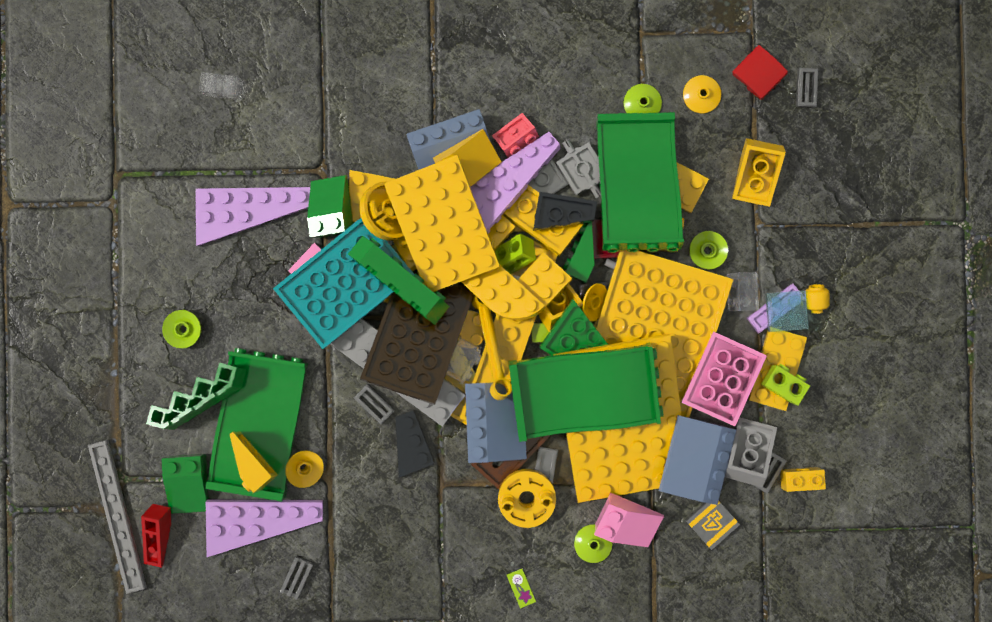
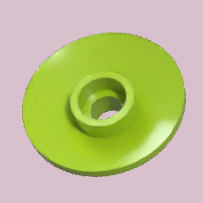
(639, 91)
(718, 249)
(172, 329)
(582, 545)

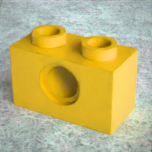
(802, 479)

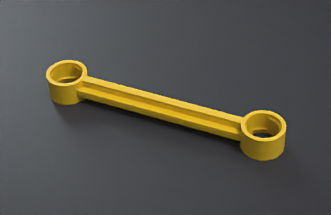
(492, 350)

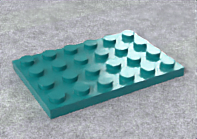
(333, 289)

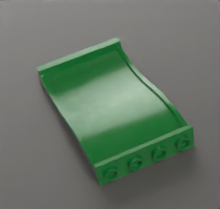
(639, 182)
(586, 391)
(265, 414)

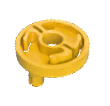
(374, 214)
(543, 500)

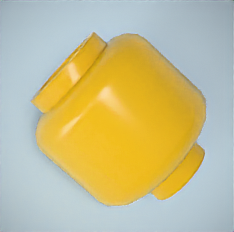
(817, 298)

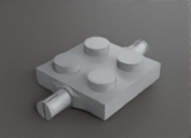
(580, 168)

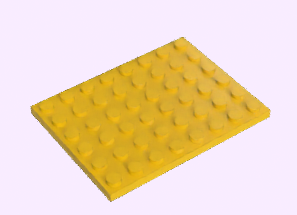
(660, 298)
(629, 457)

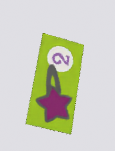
(521, 588)

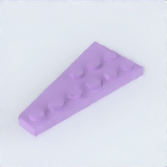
(510, 178)
(238, 209)
(248, 521)

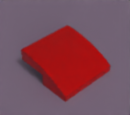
(760, 72)

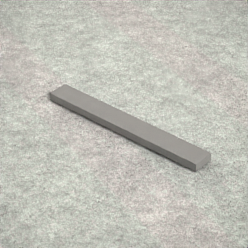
(117, 516)

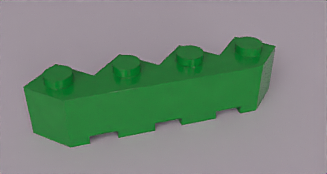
(398, 279)
(204, 395)

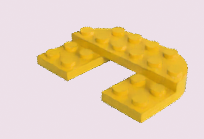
(520, 297)

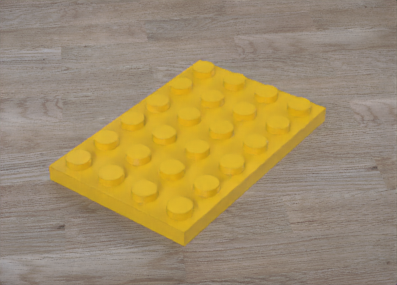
(442, 224)

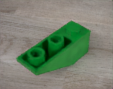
(583, 257)

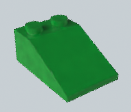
(329, 207)
(185, 482)

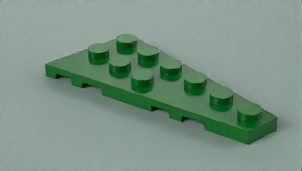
(572, 332)

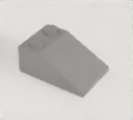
(751, 452)

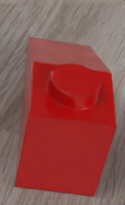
(155, 534)

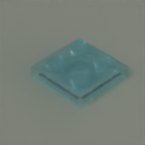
(786, 311)

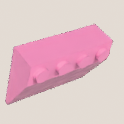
(724, 378)

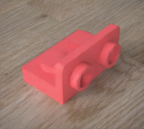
(515, 135)

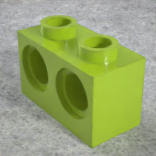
(516, 253)
(783, 388)

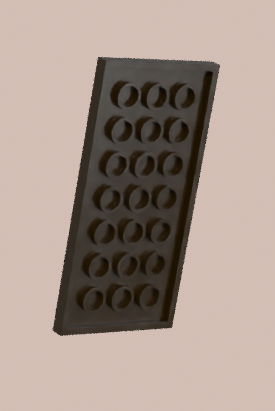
(411, 351)

